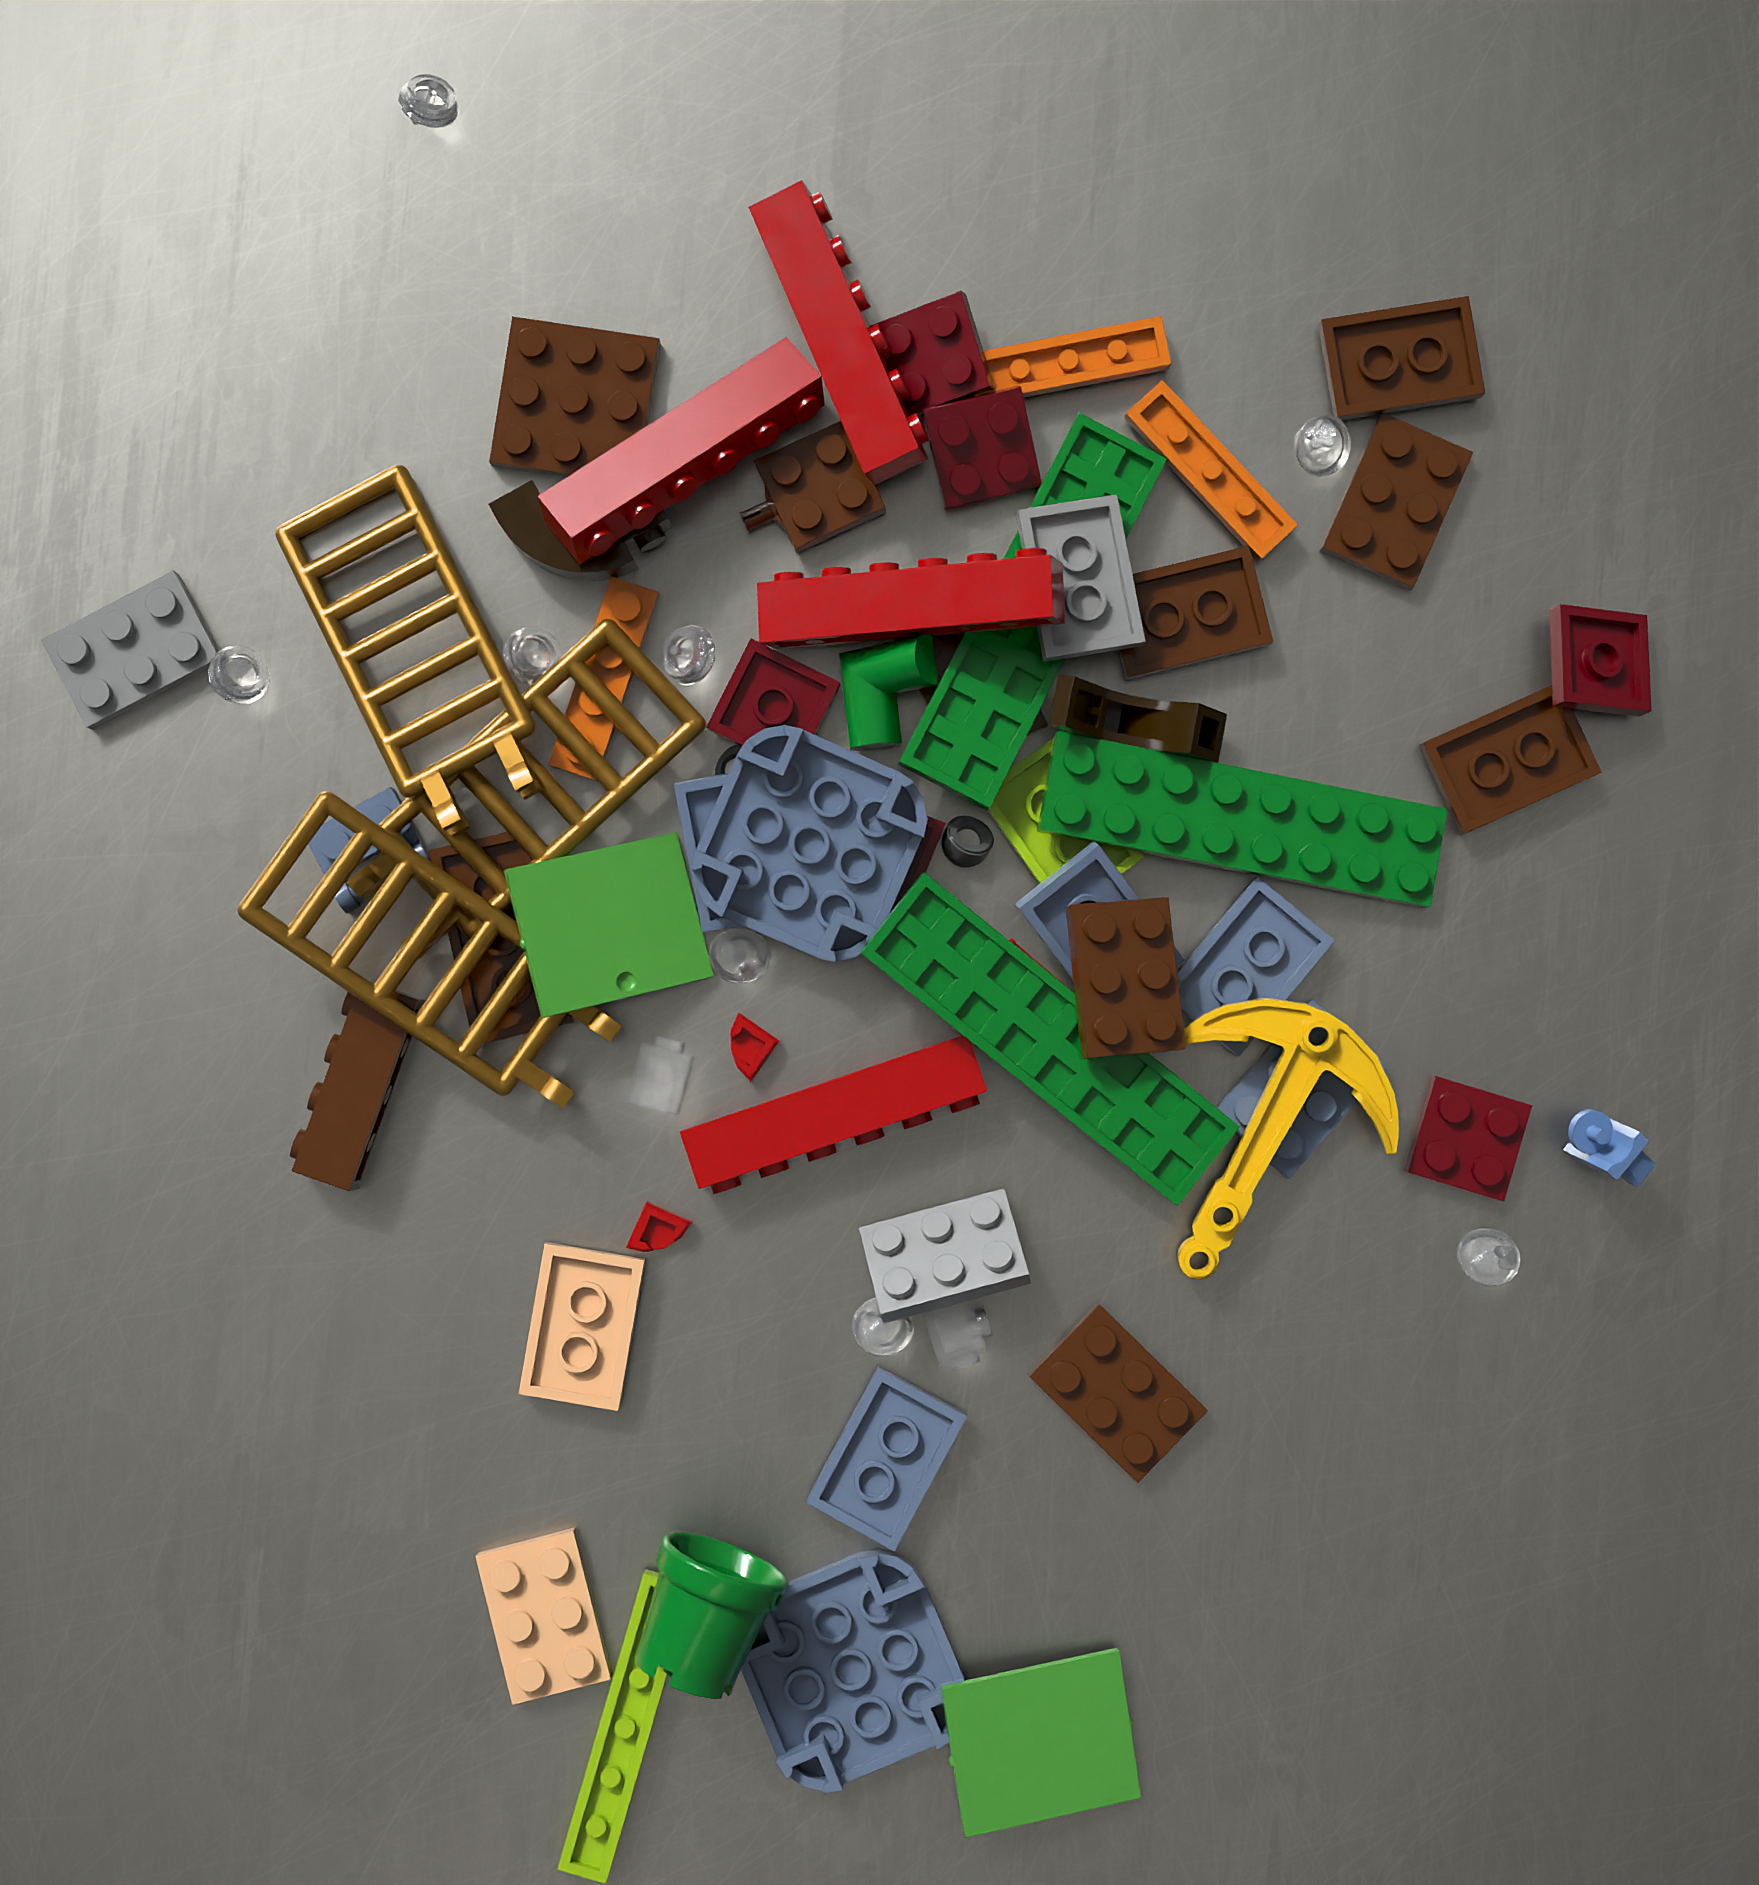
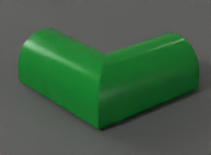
(871, 682)

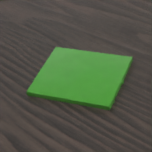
(608, 924)
(1040, 1742)

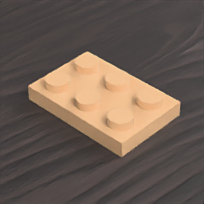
(582, 1326)
(544, 1616)

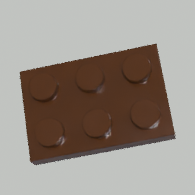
(1401, 358)
(1396, 501)
(1197, 613)
(1509, 760)
(1125, 978)
(1117, 1392)

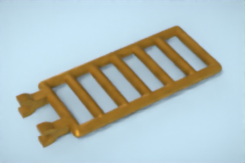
(348, 658)
(581, 823)
(379, 994)

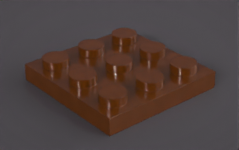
(570, 395)

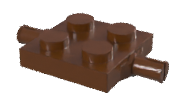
(814, 489)

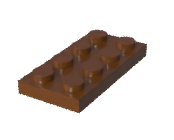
(502, 953)

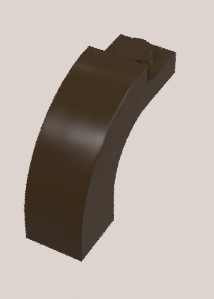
(525, 525)
(1137, 721)

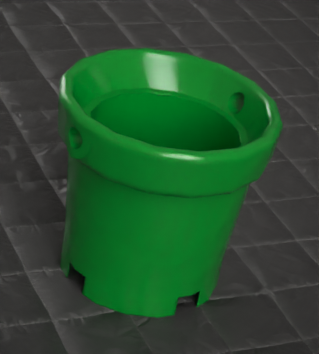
(706, 1612)

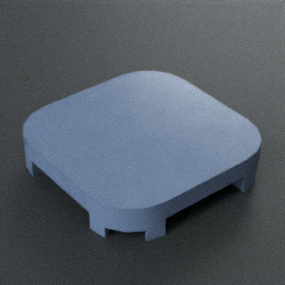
(808, 842)
(852, 1670)

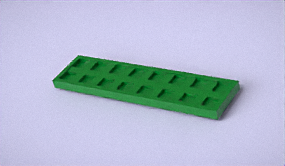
(1000, 675)
(1242, 820)
(1032, 1031)

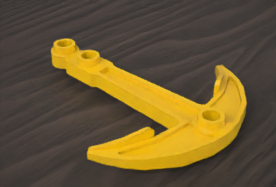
(1283, 1097)

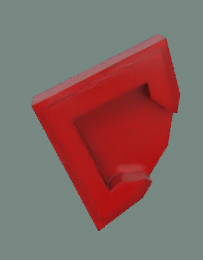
(750, 1046)
(657, 1229)

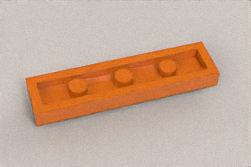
(1080, 358)
(1210, 470)
(632, 610)

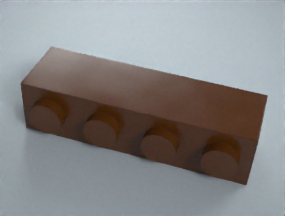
(353, 1096)

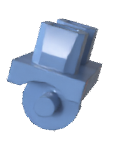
(1608, 1147)

